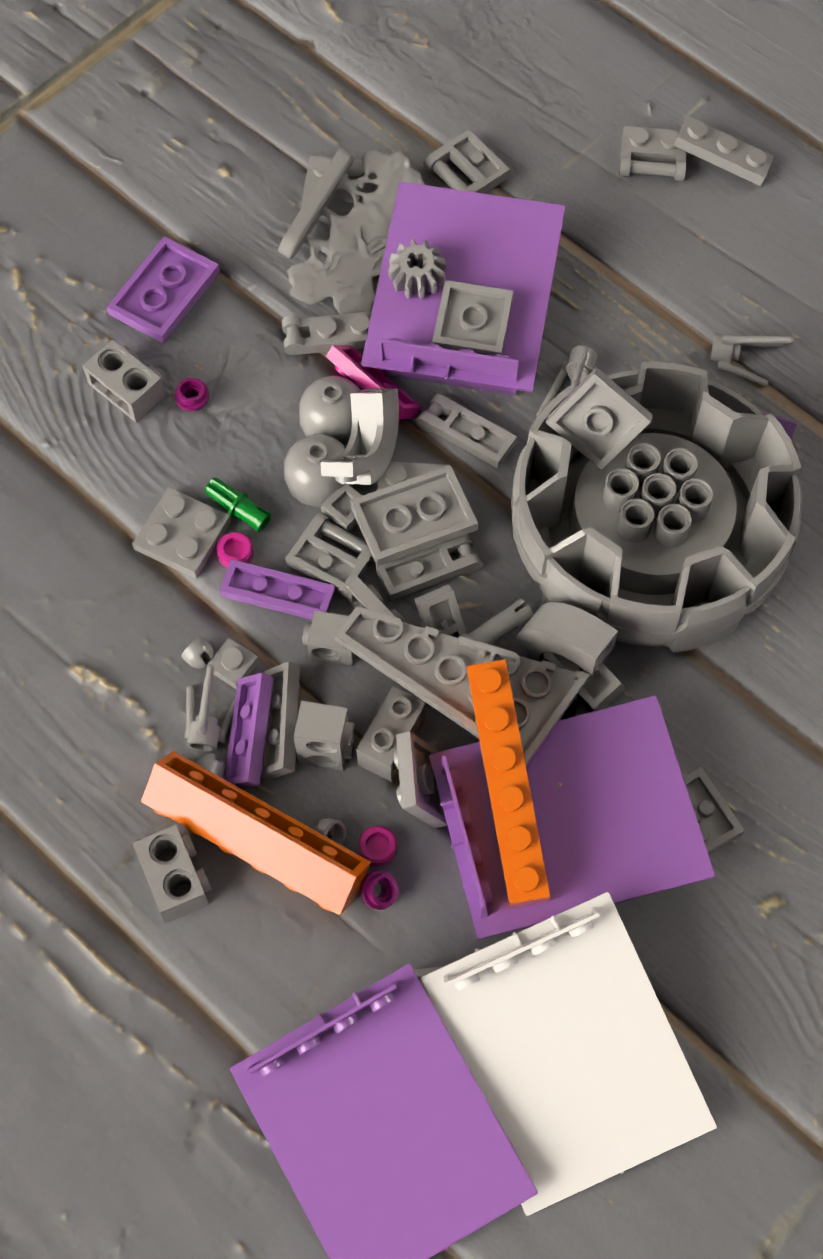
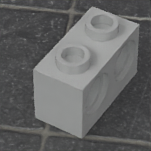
(120, 384)
(600, 687)
(396, 715)
(323, 736)
(166, 875)

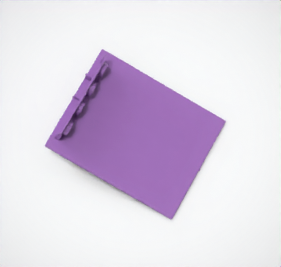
(485, 244)
(610, 827)
(383, 1126)

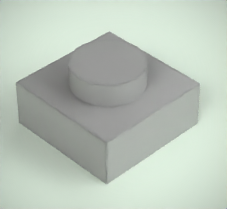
(338, 507)
(233, 662)

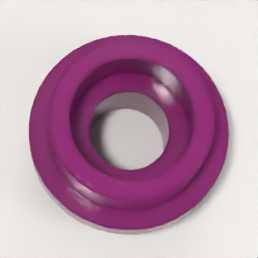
(189, 387)
(388, 893)

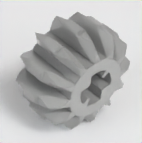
(417, 269)

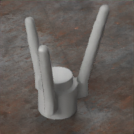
(728, 348)
(578, 367)
(203, 732)

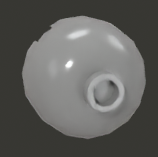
(327, 408)
(303, 468)

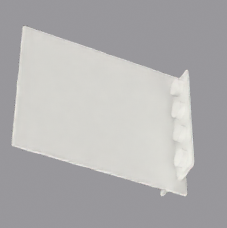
(571, 1050)

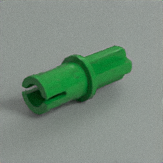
(238, 504)

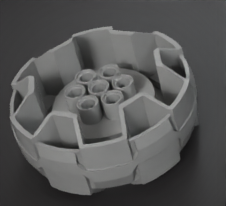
(654, 580)

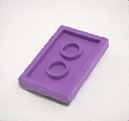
(163, 289)

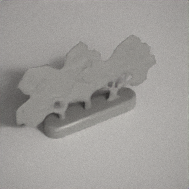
(355, 240)

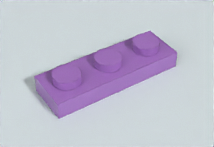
(276, 590)
(249, 730)

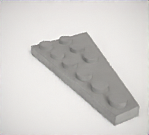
(436, 672)

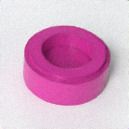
(235, 547)
(378, 845)

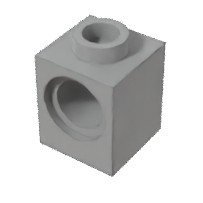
(321, 641)

